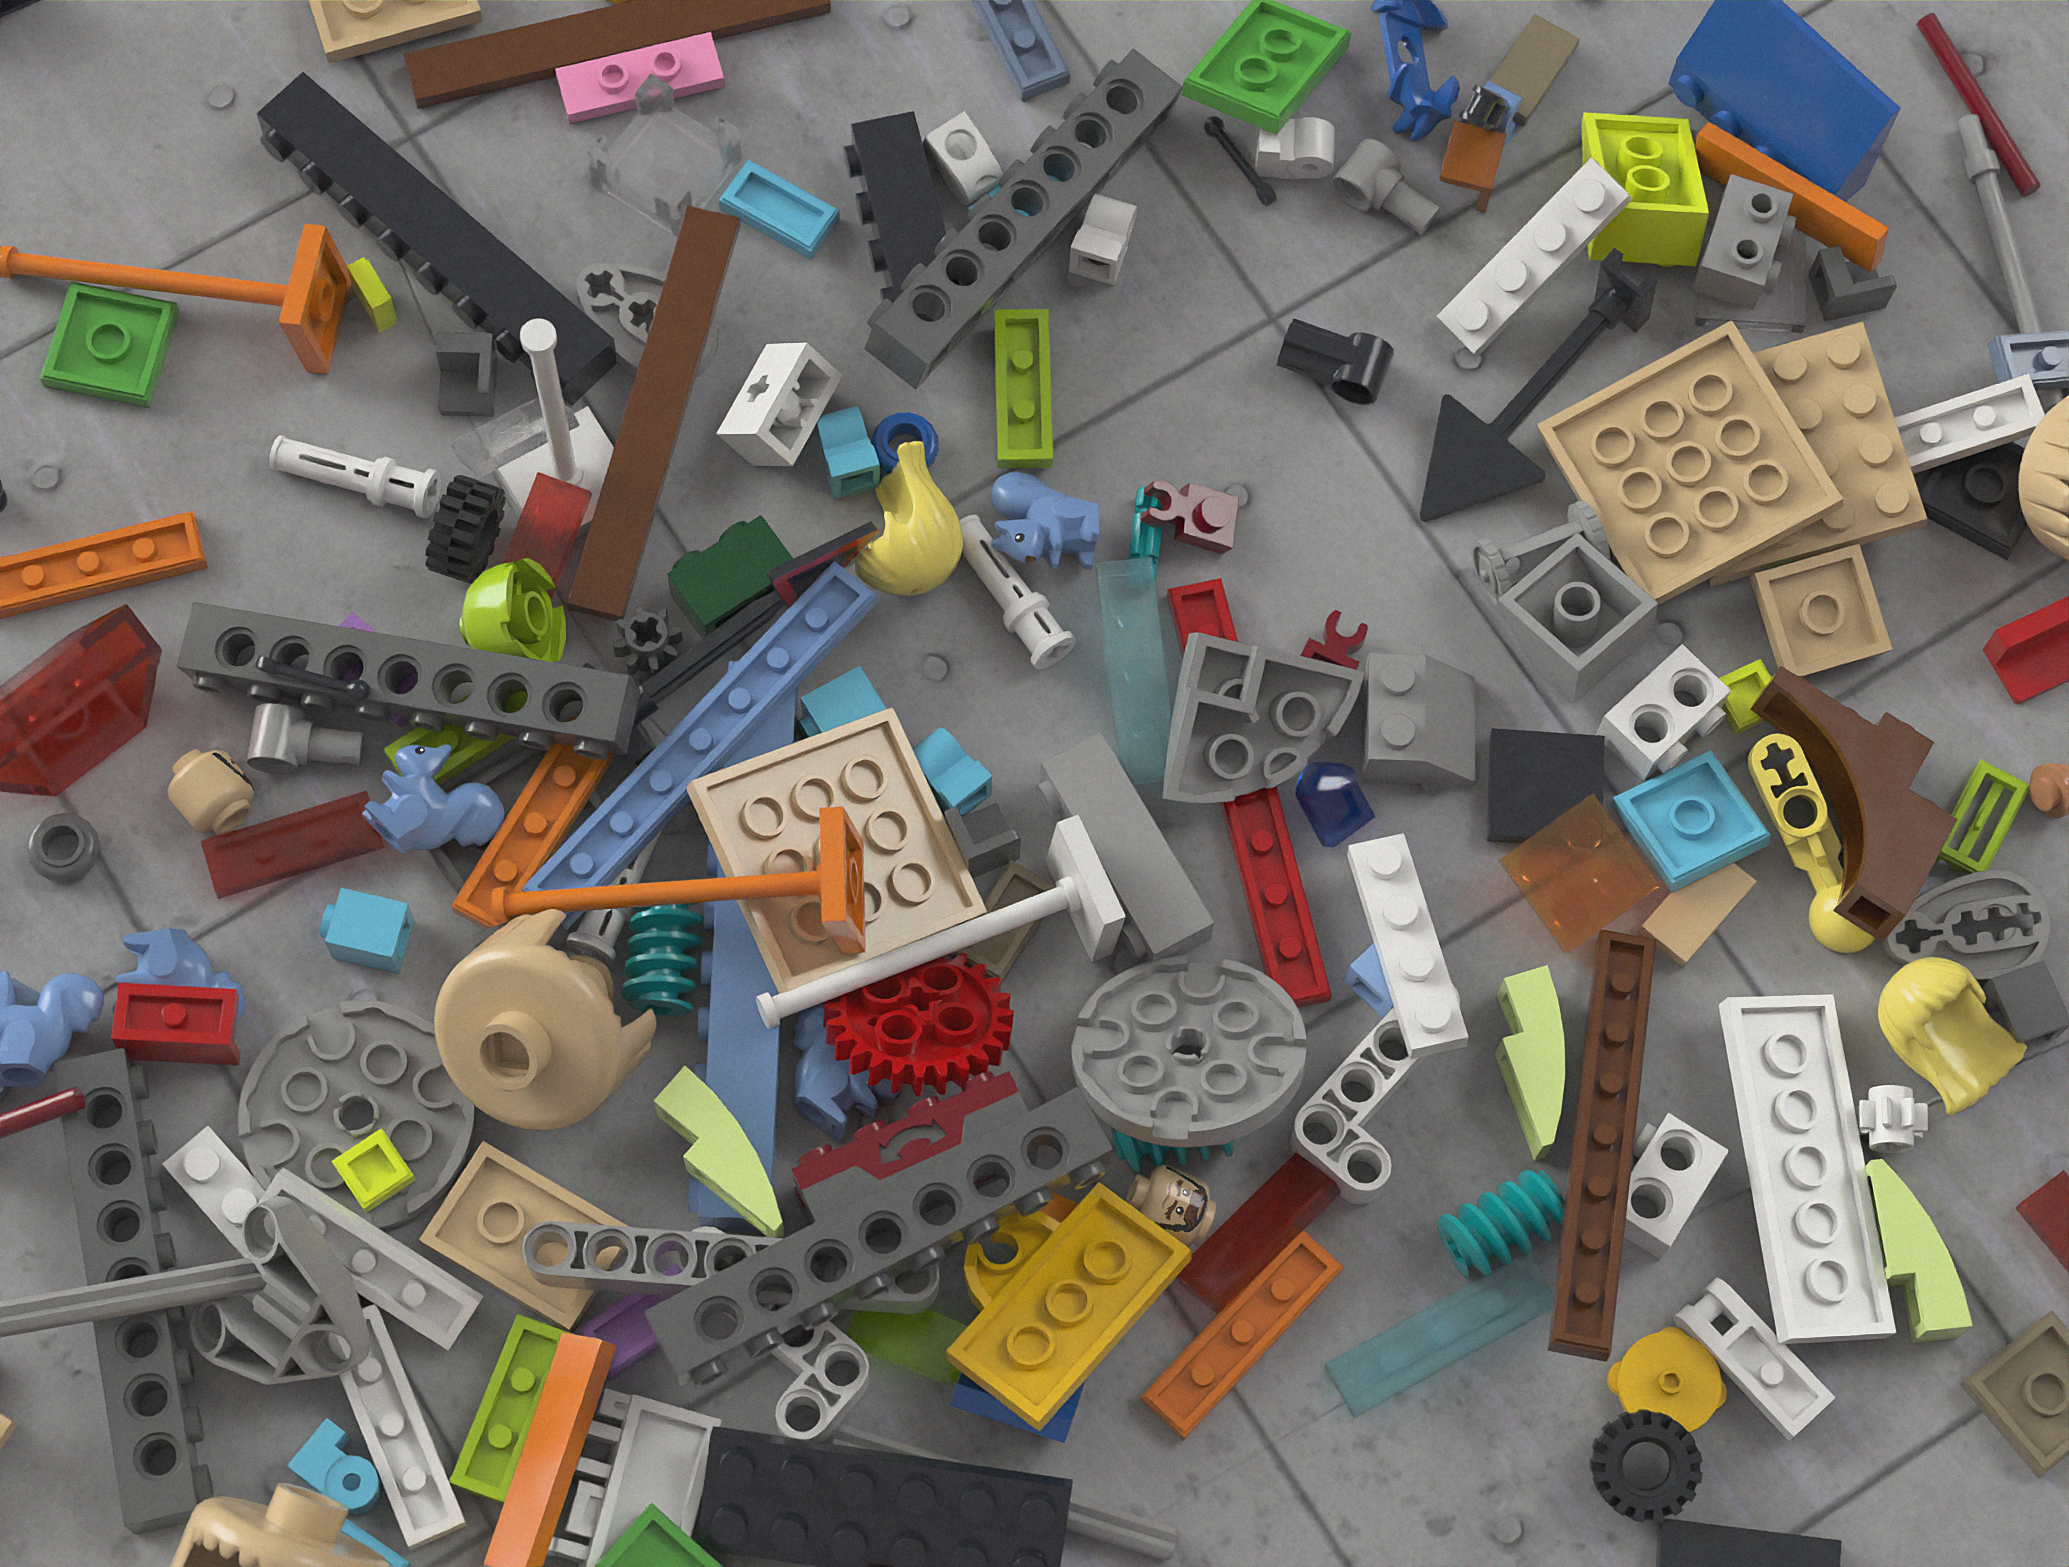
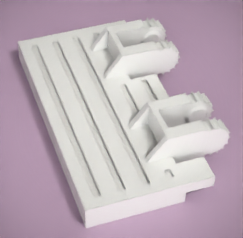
(652, 1459)

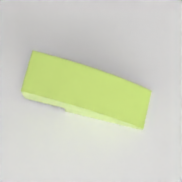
(1533, 1055)
(719, 1151)
(1916, 1259)

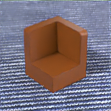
(1473, 160)

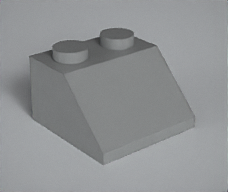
(1577, 616)
(1417, 721)

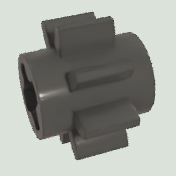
(644, 627)

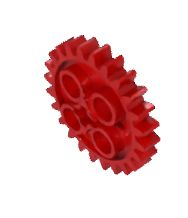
(922, 1025)

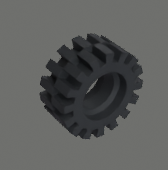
(465, 529)
(1683, 1465)

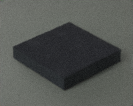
(1979, 498)
(1539, 779)

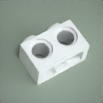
(1655, 707)
(1669, 1189)

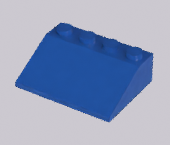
(1785, 93)

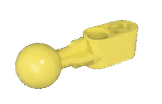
(1811, 848)

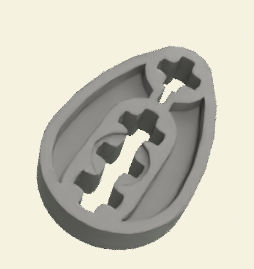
(632, 292)
(1974, 896)

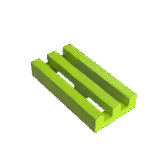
(1959, 859)

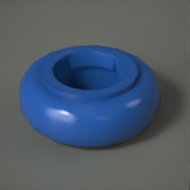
(903, 424)

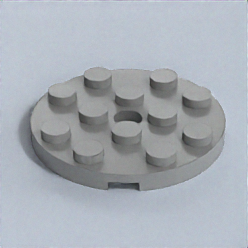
(349, 1056)
(1247, 1061)

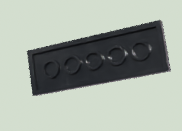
(874, 1507)

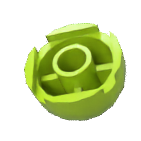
(513, 613)

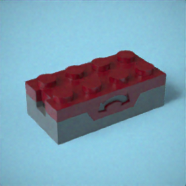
(885, 1153)

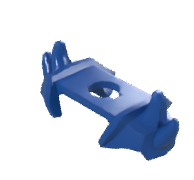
(1408, 80)

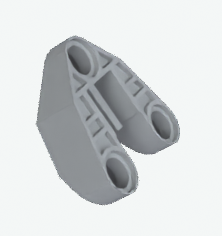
(289, 1322)

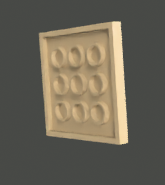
(1847, 420)
(1690, 464)
(768, 822)

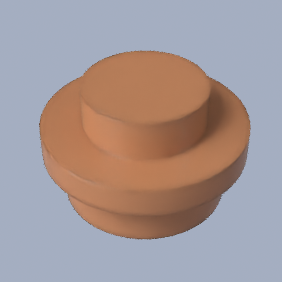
(2050, 789)

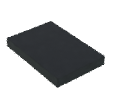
(1714, 1545)

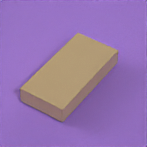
(1696, 911)

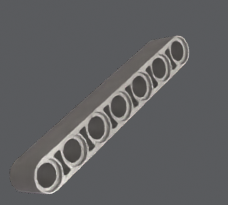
(704, 1253)

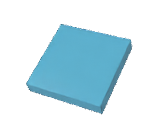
(1691, 821)

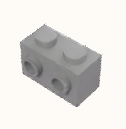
(1743, 243)

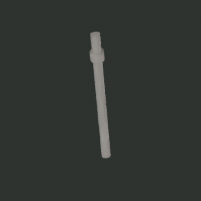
(1983, 171)

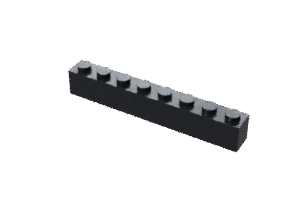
(430, 232)

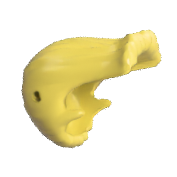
(920, 531)
(1944, 1032)

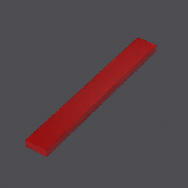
(1260, 836)

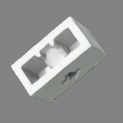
(779, 404)

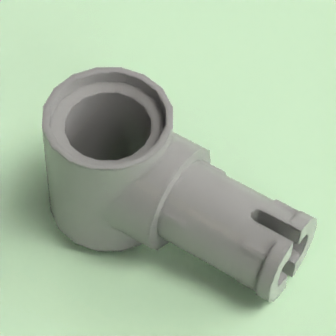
(1374, 180)
(285, 739)

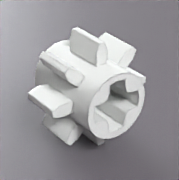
(1891, 1119)

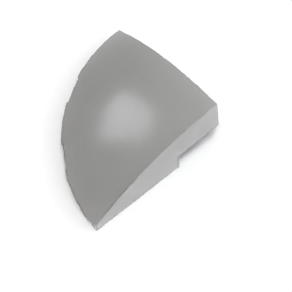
(1249, 717)

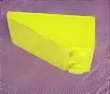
(1661, 172)

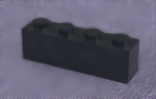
(895, 197)

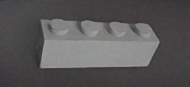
(1151, 886)

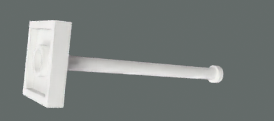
(570, 456)
(1080, 890)

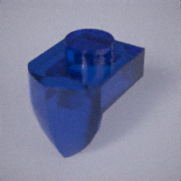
(1332, 801)

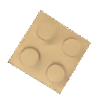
(1821, 612)

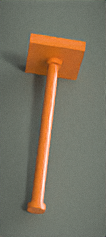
(310, 302)
(836, 881)

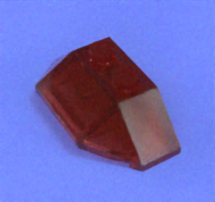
(76, 704)

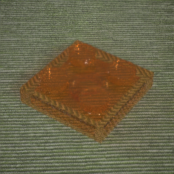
(1578, 873)

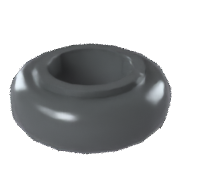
(72, 867)

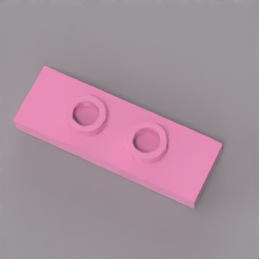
(611, 82)

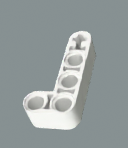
(1347, 1118)
(810, 1365)

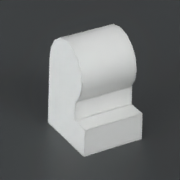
(1298, 151)
(962, 159)
(1103, 238)

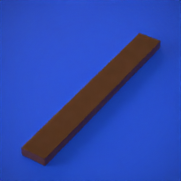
(538, 49)
(654, 414)
(1602, 1147)

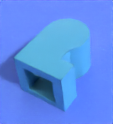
(847, 452)
(952, 773)
(335, 1474)

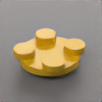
(1669, 1376)

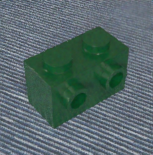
(727, 575)

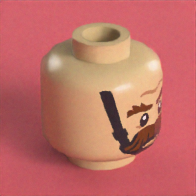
(211, 791)
(1174, 1202)

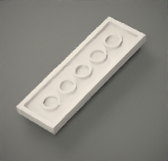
(1806, 1169)

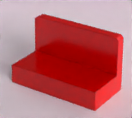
(2032, 652)
(176, 1023)

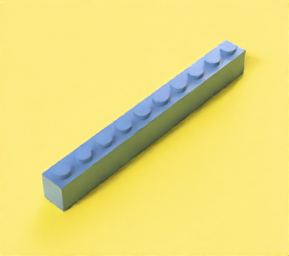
(741, 1050)

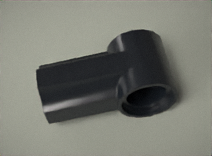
(1350, 364)

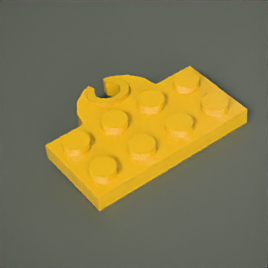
(1060, 1299)

